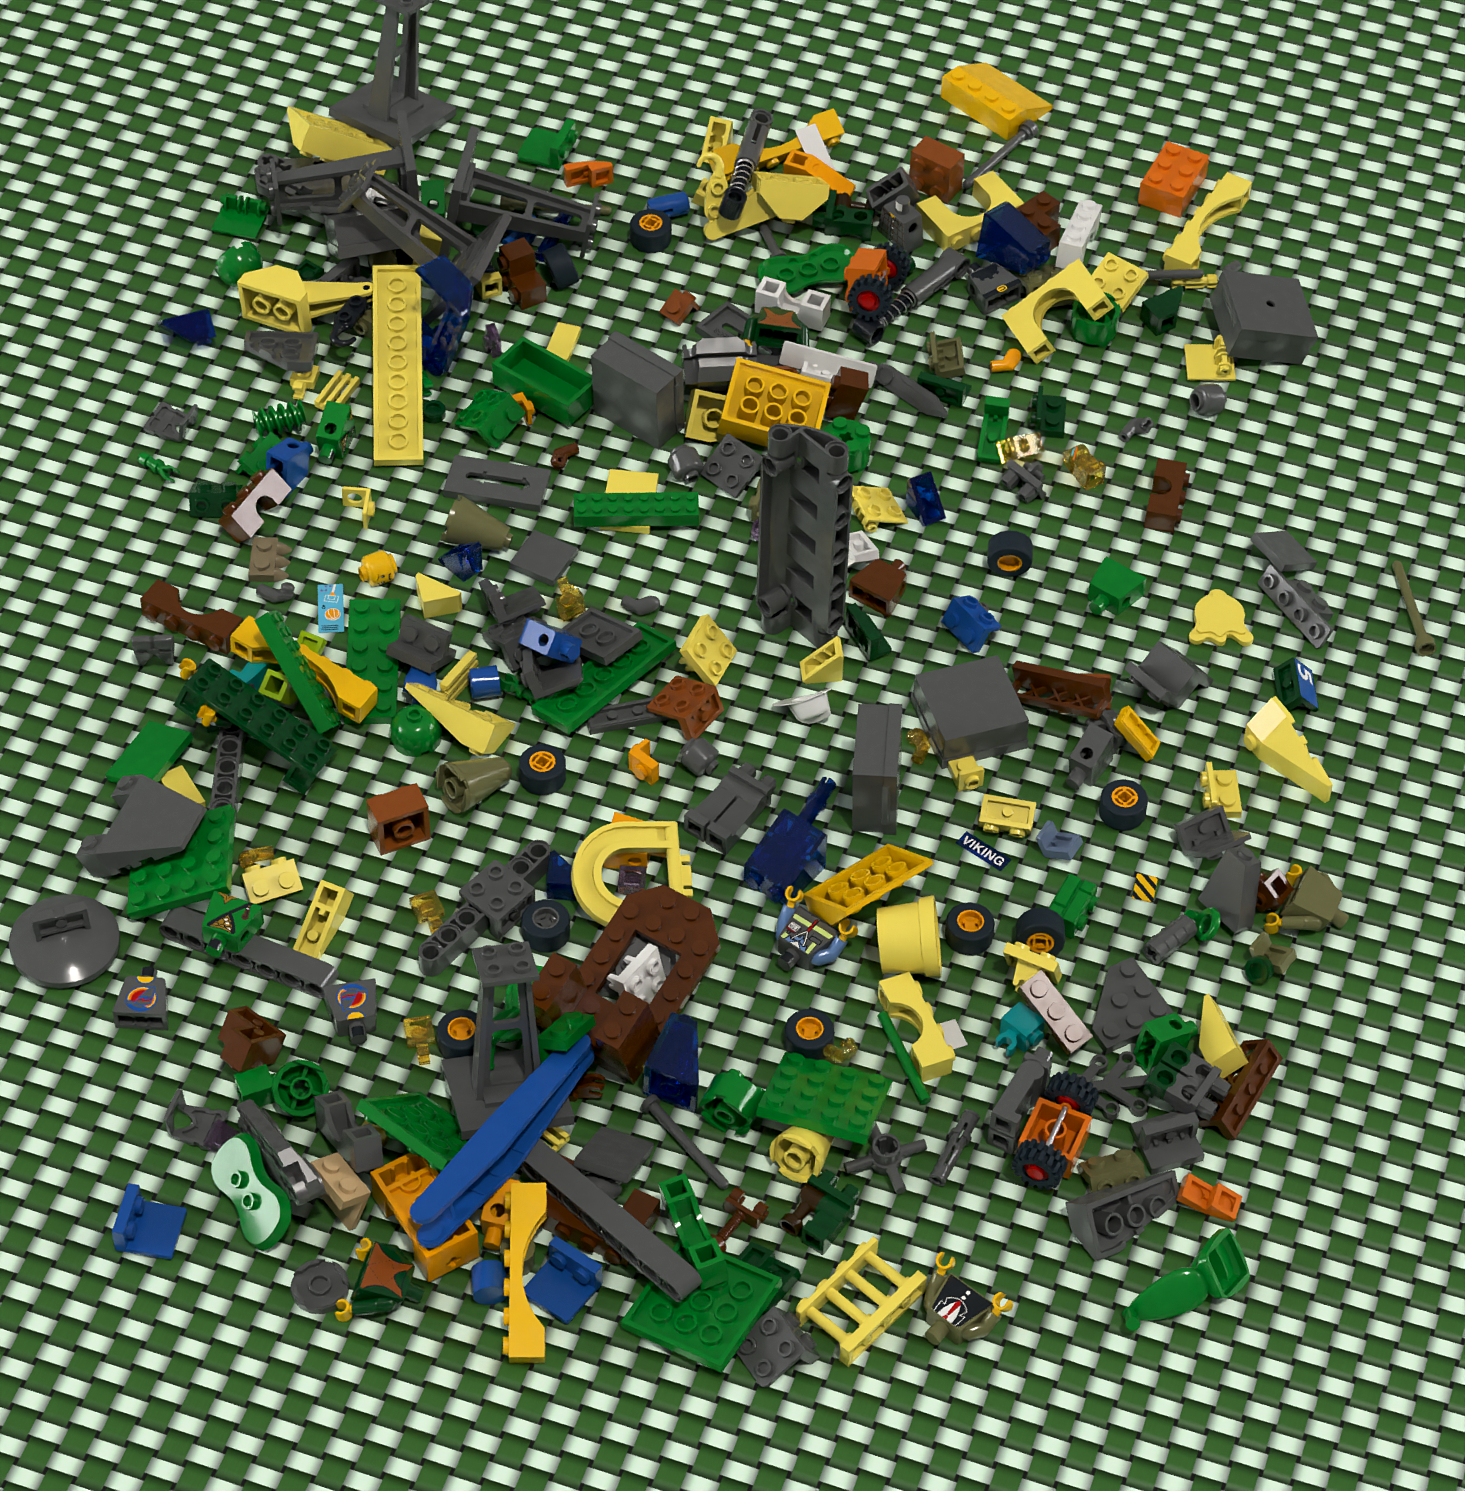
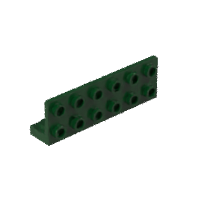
(261, 719)

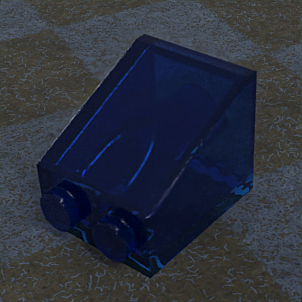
(1012, 240)
(785, 857)
(673, 1064)

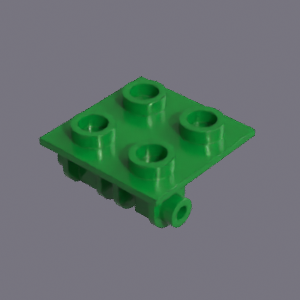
(241, 216)

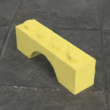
(904, 1001)

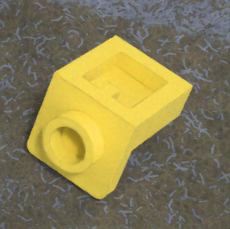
(966, 773)

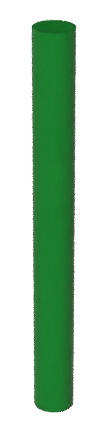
(904, 1057)

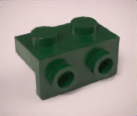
(211, 499)

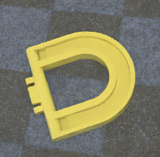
(625, 838)

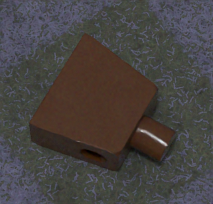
(879, 585)

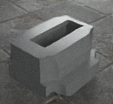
(712, 361)

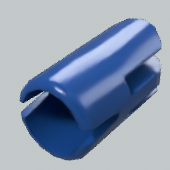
(671, 204)

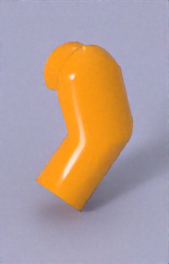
(1008, 363)

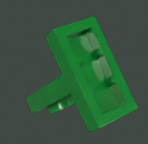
(993, 428)

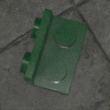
(1049, 414)
(866, 633)

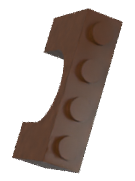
(568, 1227)

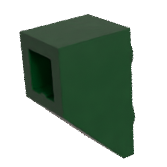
(1162, 311)

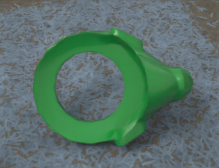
(1205, 920)

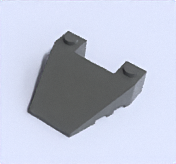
(150, 824)

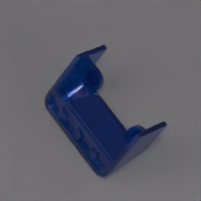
(442, 342)

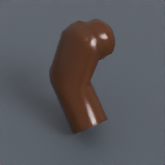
(561, 455)

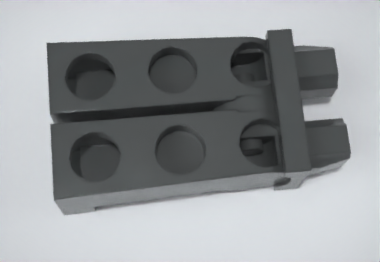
(730, 808)
(1019, 1096)

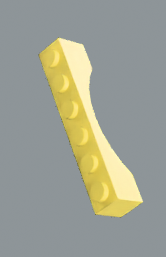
(1226, 199)

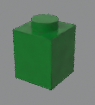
(255, 1085)

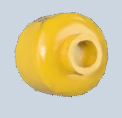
(377, 568)

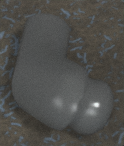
(1134, 427)
(641, 606)

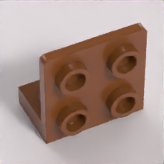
(689, 702)

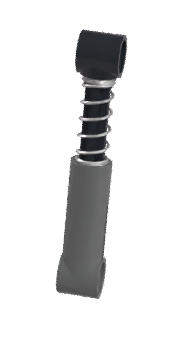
(745, 163)
(949, 266)

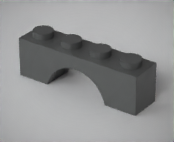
(357, 1144)

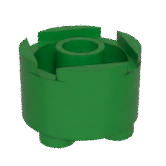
(1096, 332)
(857, 438)
(731, 1102)

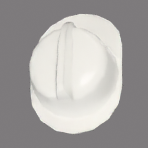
(808, 708)

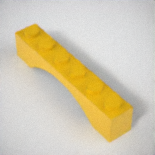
(827, 125)
(349, 692)
(526, 1332)

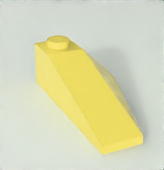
(704, 415)
(472, 728)
(1280, 747)

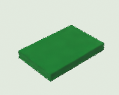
(151, 752)

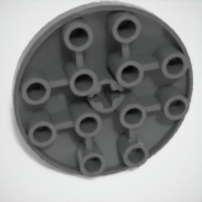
(64, 941)

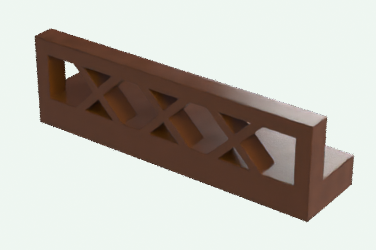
(1063, 685)
(1245, 1087)

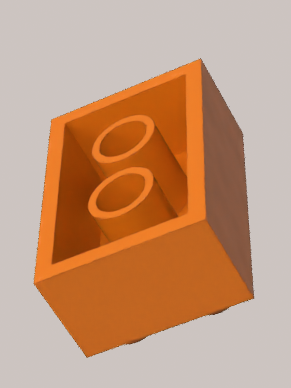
(1173, 179)

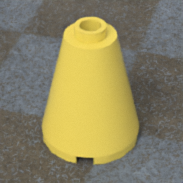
(800, 1152)

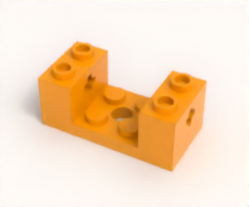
(396, 1189)

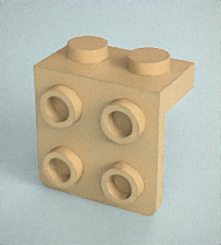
(344, 1189)

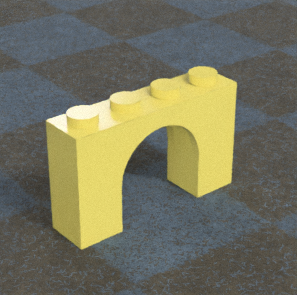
(955, 230)
(1027, 315)

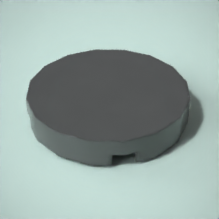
(319, 1286)

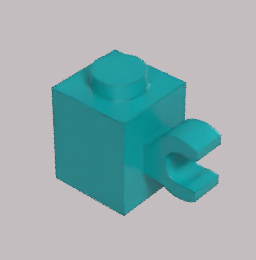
(1020, 1029)

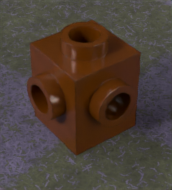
(1272, 890)

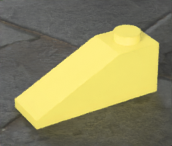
(323, 919)
(1218, 1040)

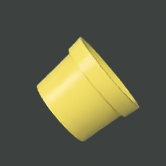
(910, 938)

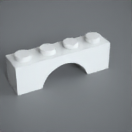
(1079, 230)

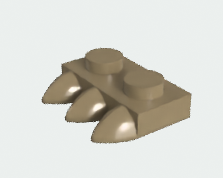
(267, 560)

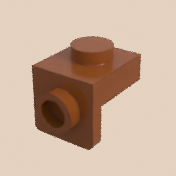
(679, 306)

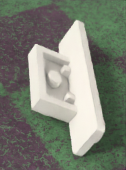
(820, 363)

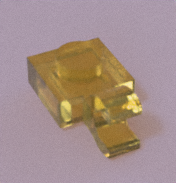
(571, 601)
(428, 908)
(420, 1034)

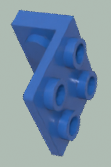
(147, 1226)
(564, 1281)

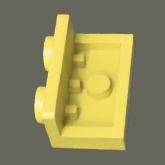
(1007, 815)
(271, 881)

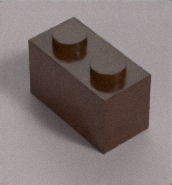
(847, 393)

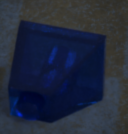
(191, 327)

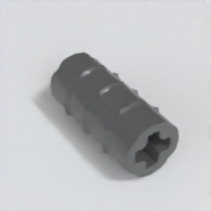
(1169, 939)

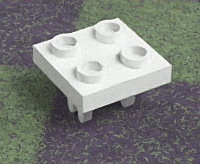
(641, 976)

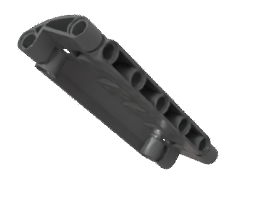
(803, 532)

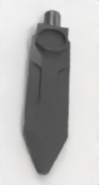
(909, 390)

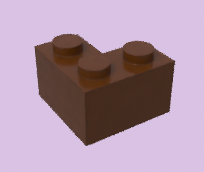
(1044, 214)
(519, 274)
(249, 1040)

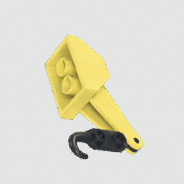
(285, 302)

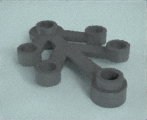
(1114, 1085)

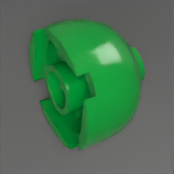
(236, 262)
(415, 731)
(297, 1085)

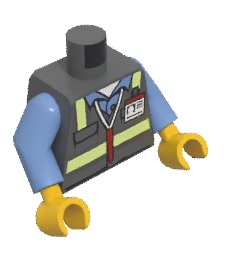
(807, 938)

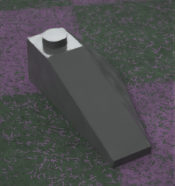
(1116, 1214)

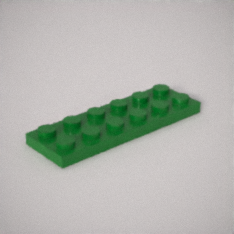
(371, 629)
(602, 683)

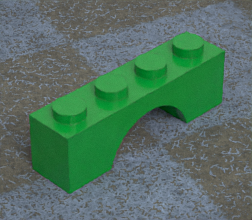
(692, 1232)

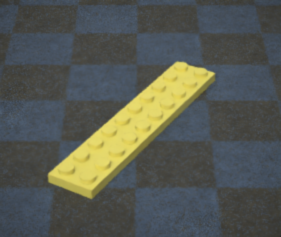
(397, 366)

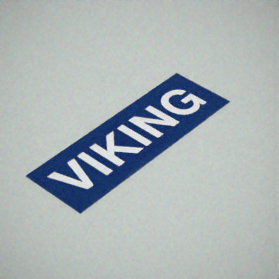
(983, 851)

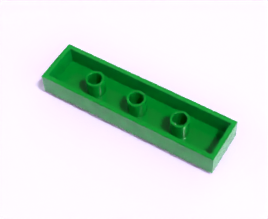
(636, 509)
(298, 671)

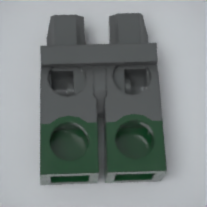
(1186, 1082)

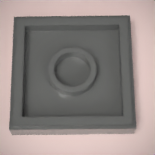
(1283, 551)
(543, 558)

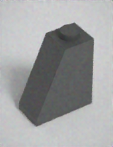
(1234, 888)

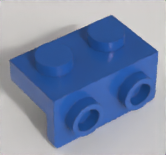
(969, 622)

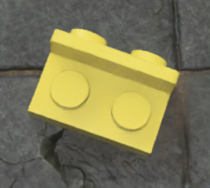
(1221, 789)

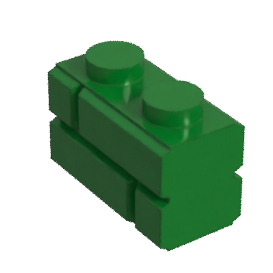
(1074, 902)

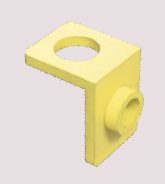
(365, 502)

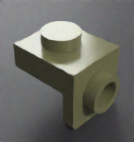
(1279, 955)

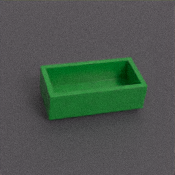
(545, 379)

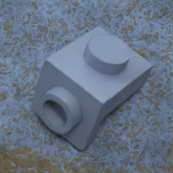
(1058, 844)

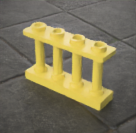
(870, 1326)

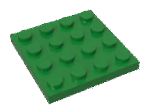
(188, 874)
(825, 1097)
(418, 1124)
(709, 1321)

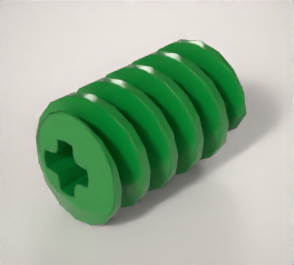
(279, 418)

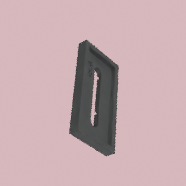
(732, 316)
(497, 494)

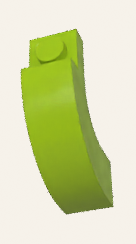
(276, 685)

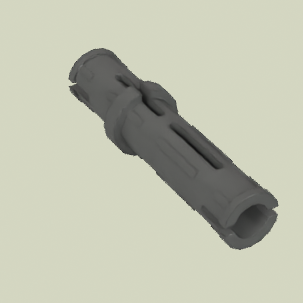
(967, 1123)

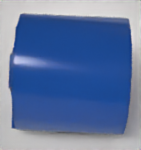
(484, 682)
(488, 1282)

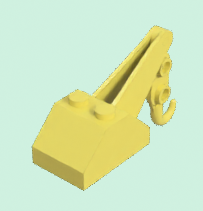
(772, 195)

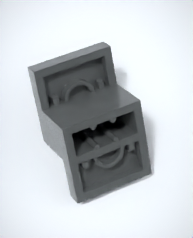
(1167, 675)

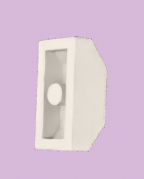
(861, 549)

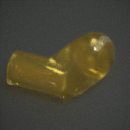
(919, 738)
(250, 856)
(839, 1055)

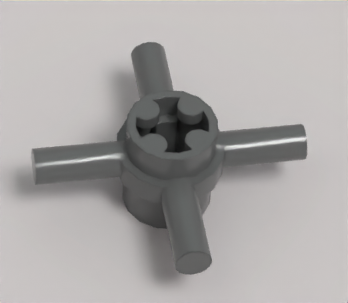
(889, 1163)

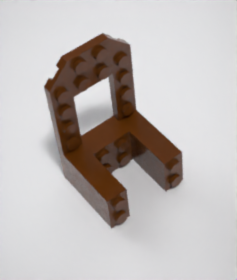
(631, 1026)

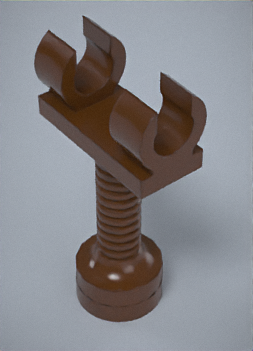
(740, 1213)

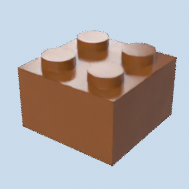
(937, 169)
(398, 819)

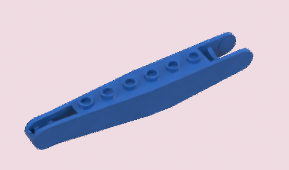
(498, 1145)

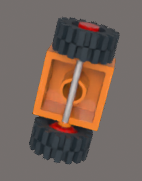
(871, 278)
(1056, 1131)

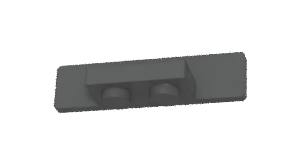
(1299, 604)

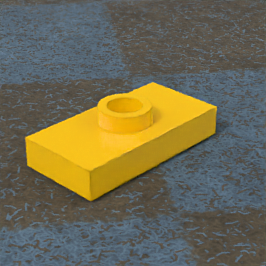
(1137, 733)

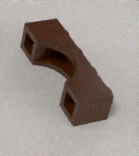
(163, 605)

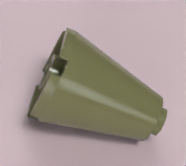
(471, 524)
(471, 781)

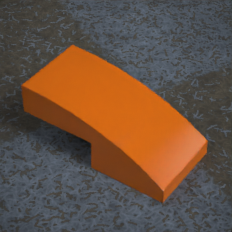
(594, 172)
(1208, 1199)

